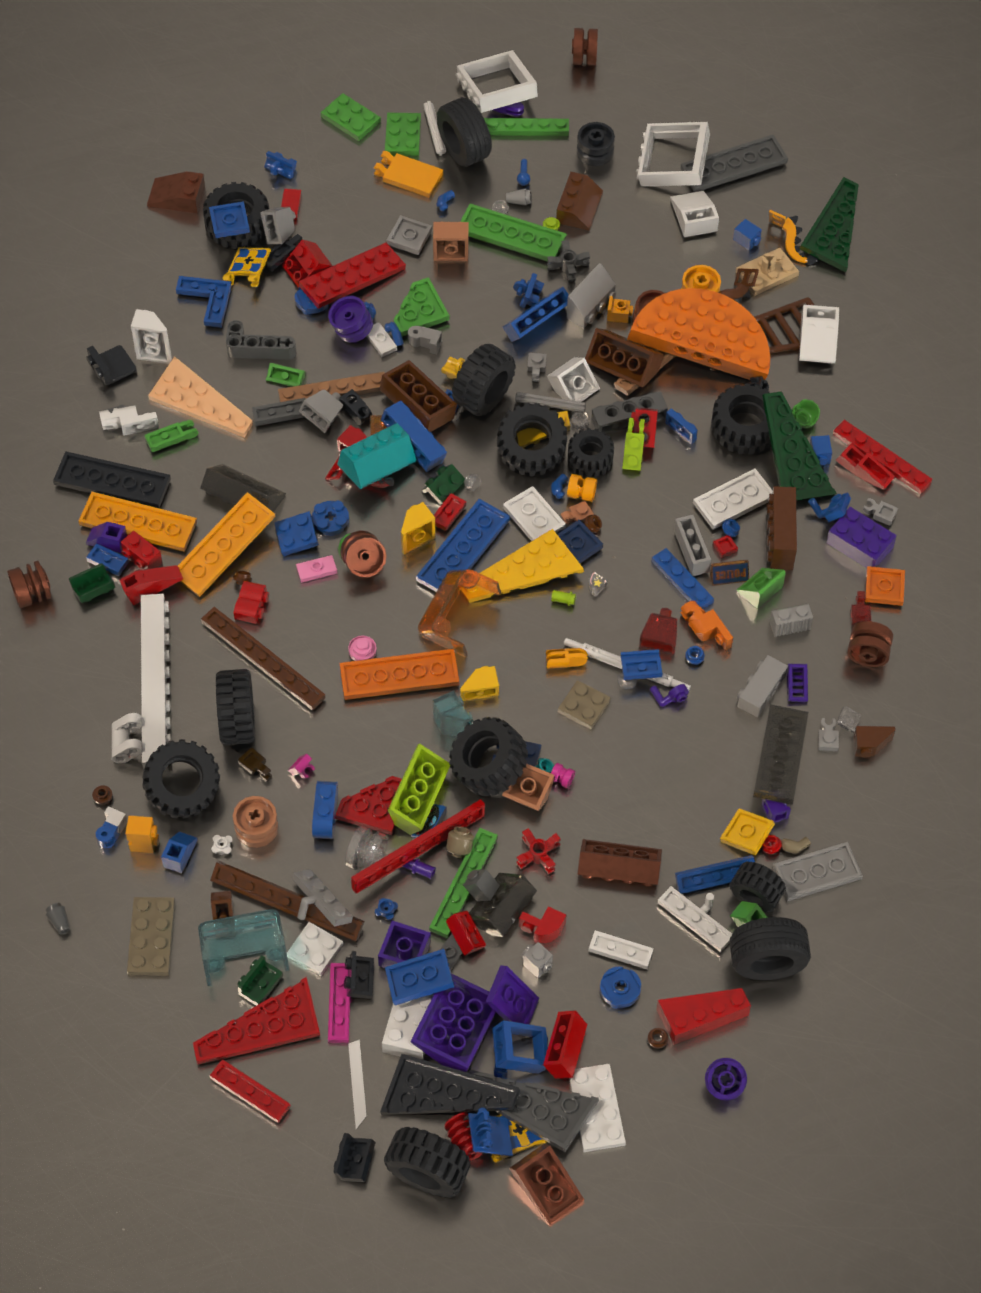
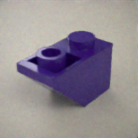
(107, 535)

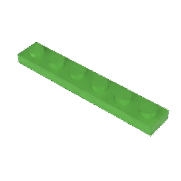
(528, 126)
(457, 893)

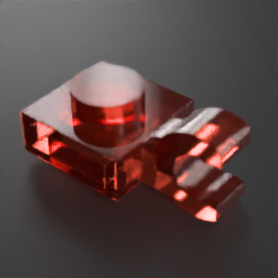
(860, 611)

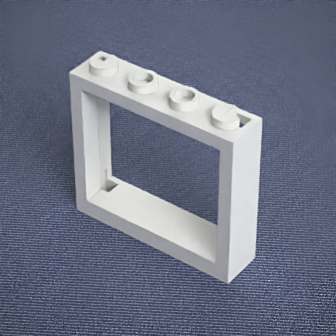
(501, 97)
(668, 131)

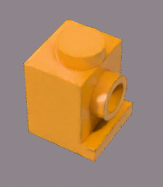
(619, 310)

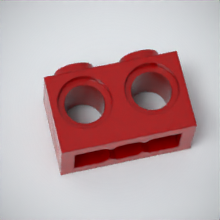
(649, 427)

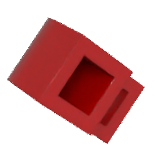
(544, 929)

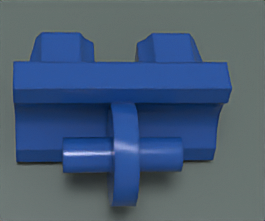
(279, 165)
(526, 289)

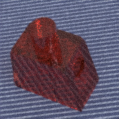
(660, 632)

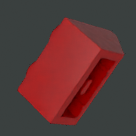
(305, 261)

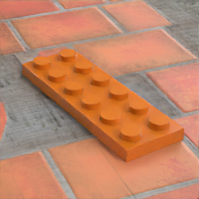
(399, 674)

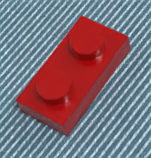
(449, 511)

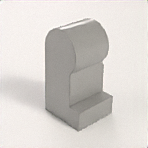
(425, 338)

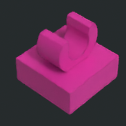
(300, 765)

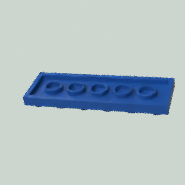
(464, 544)

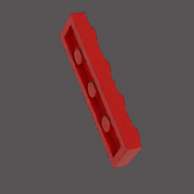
(250, 1091)

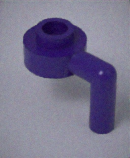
(676, 694)

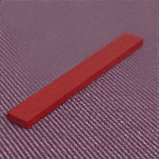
(416, 847)

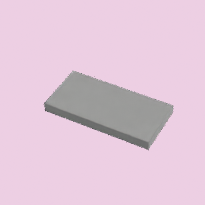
(818, 871)

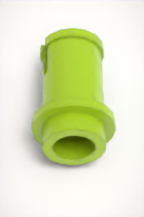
(563, 597)

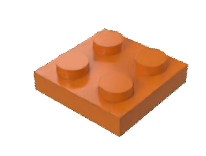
(884, 586)

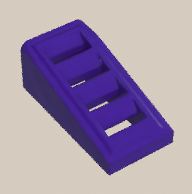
(797, 668)

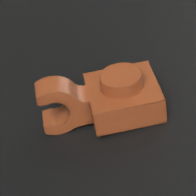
(576, 512)

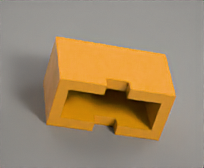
(141, 834)

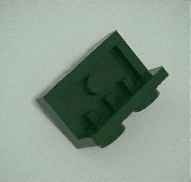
(446, 482)
(91, 583)
(259, 981)

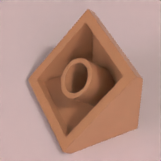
(531, 788)

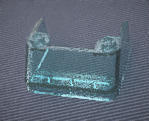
(241, 937)

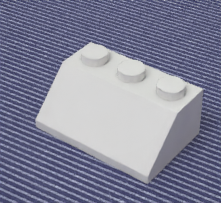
(150, 337)

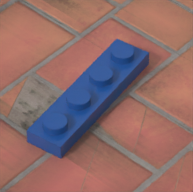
(682, 578)
(709, 875)

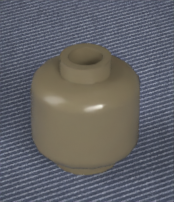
(459, 842)

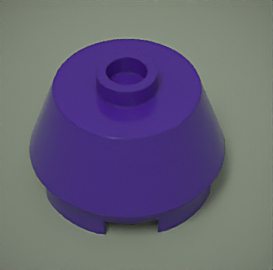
(725, 1078)

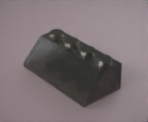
(233, 485)

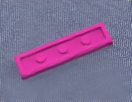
(338, 1005)

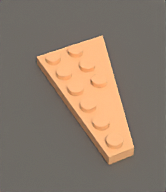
(190, 394)

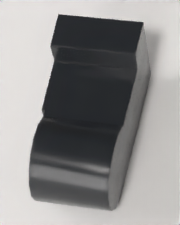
(355, 407)

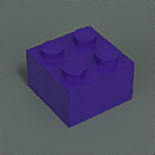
(402, 944)

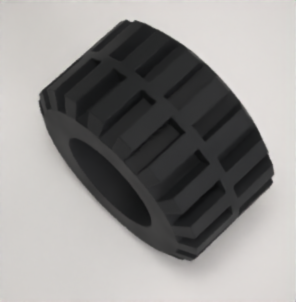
(590, 441)
(758, 885)

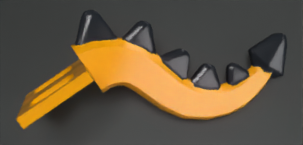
(791, 240)

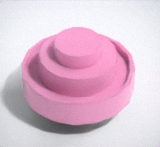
(362, 648)

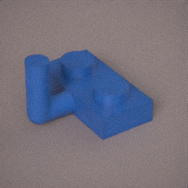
(836, 509)

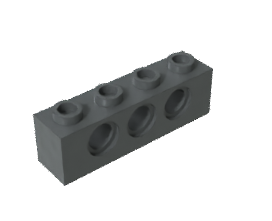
(616, 416)

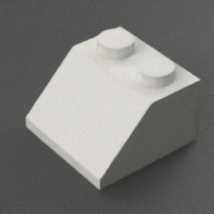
(574, 380)

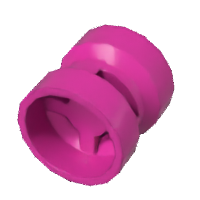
(563, 775)

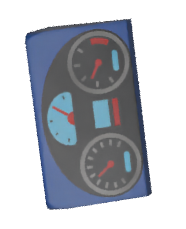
(434, 818)

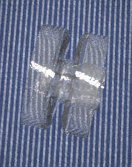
(365, 848)

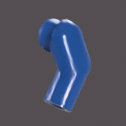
(442, 199)
(556, 486)

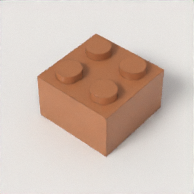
(450, 241)

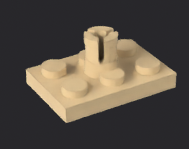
(773, 270)

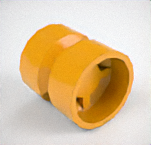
(582, 487)

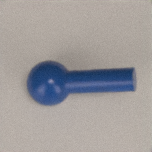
(523, 177)

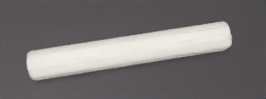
(432, 122)

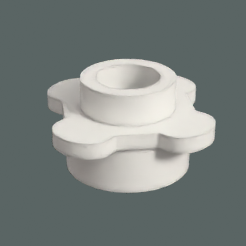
(217, 848)

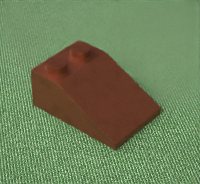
(178, 192)
(547, 1183)

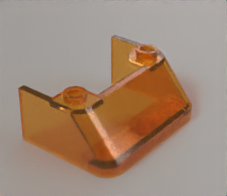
(433, 623)

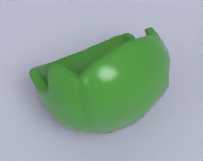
(806, 413)

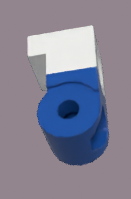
(112, 827)

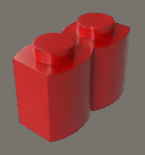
(250, 602)

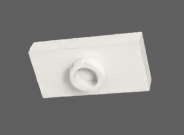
(381, 340)

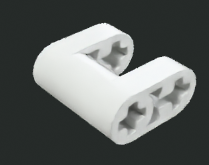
(122, 747)

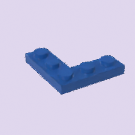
(216, 290)

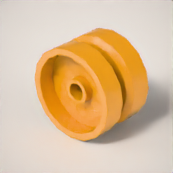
(701, 277)

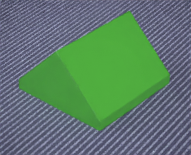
(762, 586)

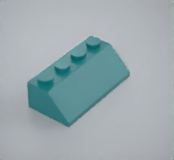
(377, 456)

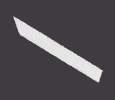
(357, 1082)

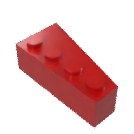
(700, 1013)

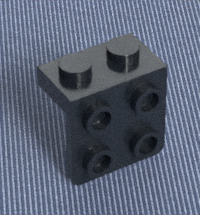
(111, 364)

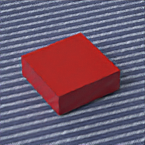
(725, 546)

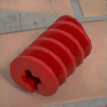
(460, 1134)

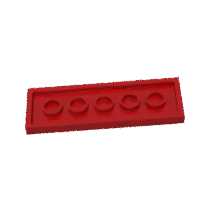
(352, 275)

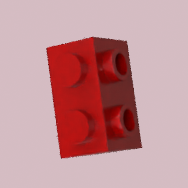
(141, 551)

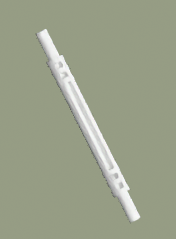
(615, 660)

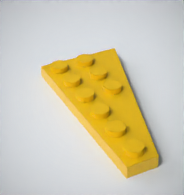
(529, 566)

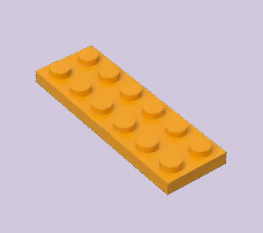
(151, 523)
(224, 543)

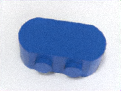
(325, 809)

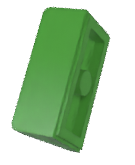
(285, 375)

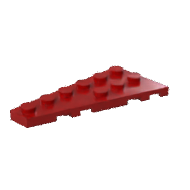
(269, 1024)

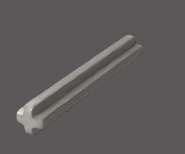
(551, 402)

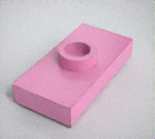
(316, 568)

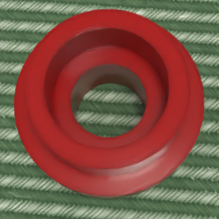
(771, 844)

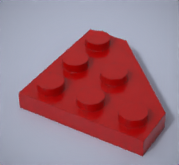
(370, 806)

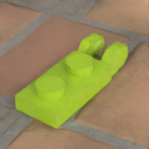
(633, 447)

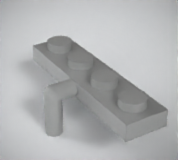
(321, 897)

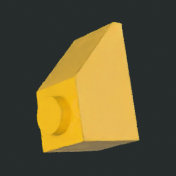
(480, 684)

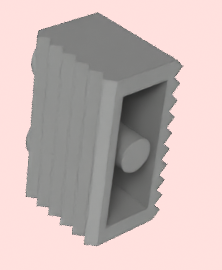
(791, 620)

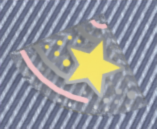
(596, 583)

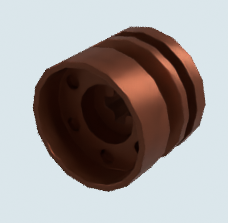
(29, 584)

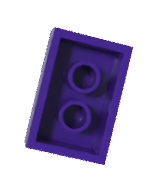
(861, 538)

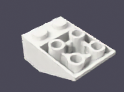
(695, 213)
(819, 333)

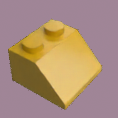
(417, 528)

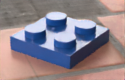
(229, 219)
(296, 533)

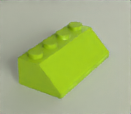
(418, 790)

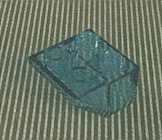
(450, 714)

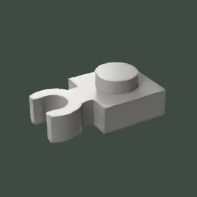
(882, 512)
(828, 737)

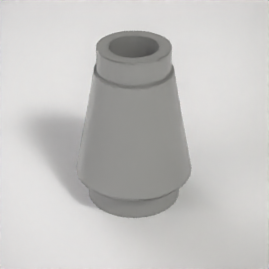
(519, 197)

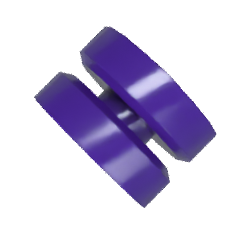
(350, 319)

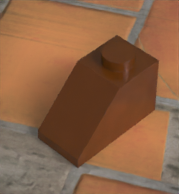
(872, 739)
(222, 904)

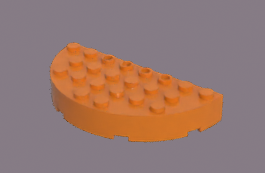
(704, 330)

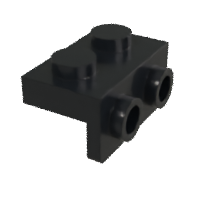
(360, 976)
(353, 1158)

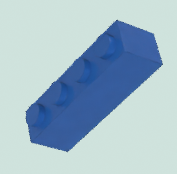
(536, 314)
(427, 449)

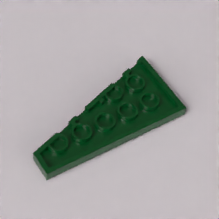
(833, 229)
(792, 452)

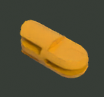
(565, 658)

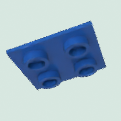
(490, 1133)

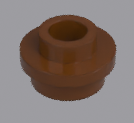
(593, 523)
(242, 576)
(102, 800)
(658, 1032)

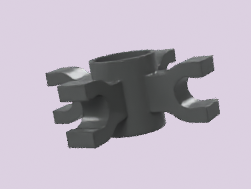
(568, 261)

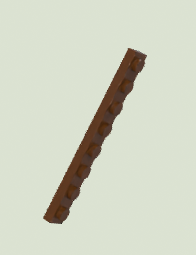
(263, 658)
(279, 898)

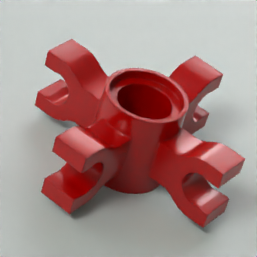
(538, 858)

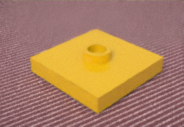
(747, 831)

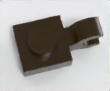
(253, 762)

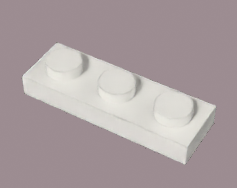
(621, 949)

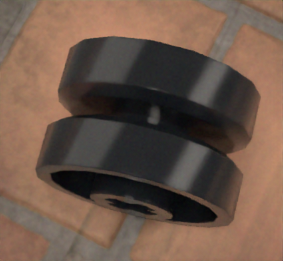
(595, 143)

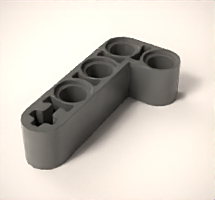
(258, 345)

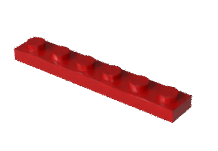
(896, 465)

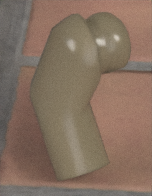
(795, 847)

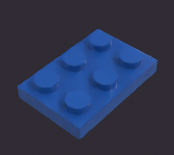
(419, 977)

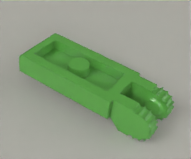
(170, 435)

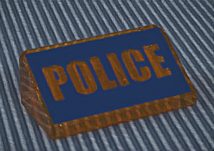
(729, 572)

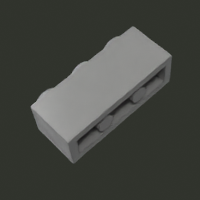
(692, 545)
(762, 685)

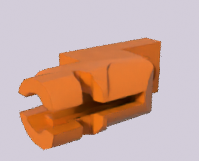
(706, 624)

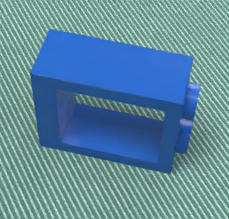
(504, 1048)

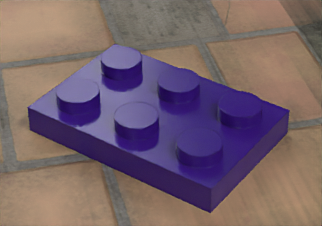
(512, 997)

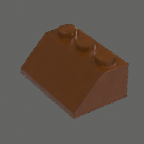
(579, 201)

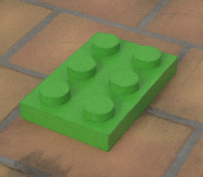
(350, 117)
(403, 133)

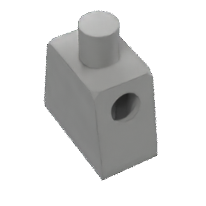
(278, 224)
(322, 409)

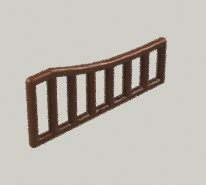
(762, 319)

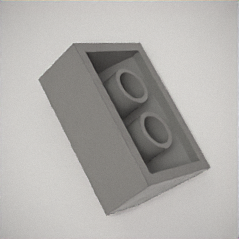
(590, 297)

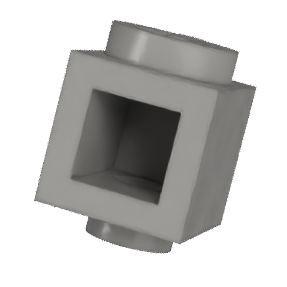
(537, 959)

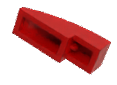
(865, 467)

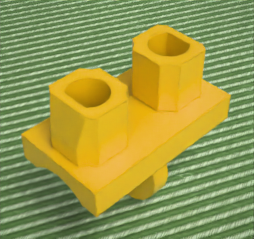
(452, 367)

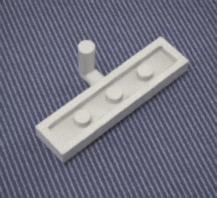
(696, 917)

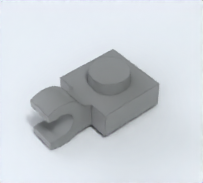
(536, 364)

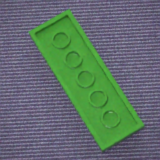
(513, 233)

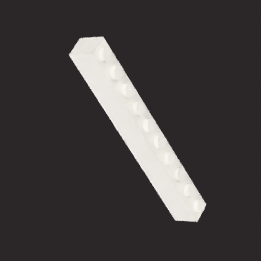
(154, 674)

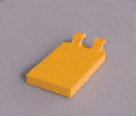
(408, 173)

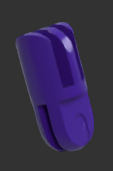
(514, 110)

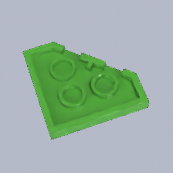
(421, 307)

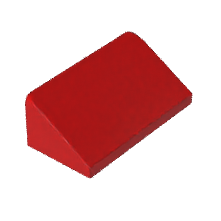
(465, 932)

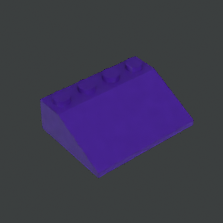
(455, 1024)

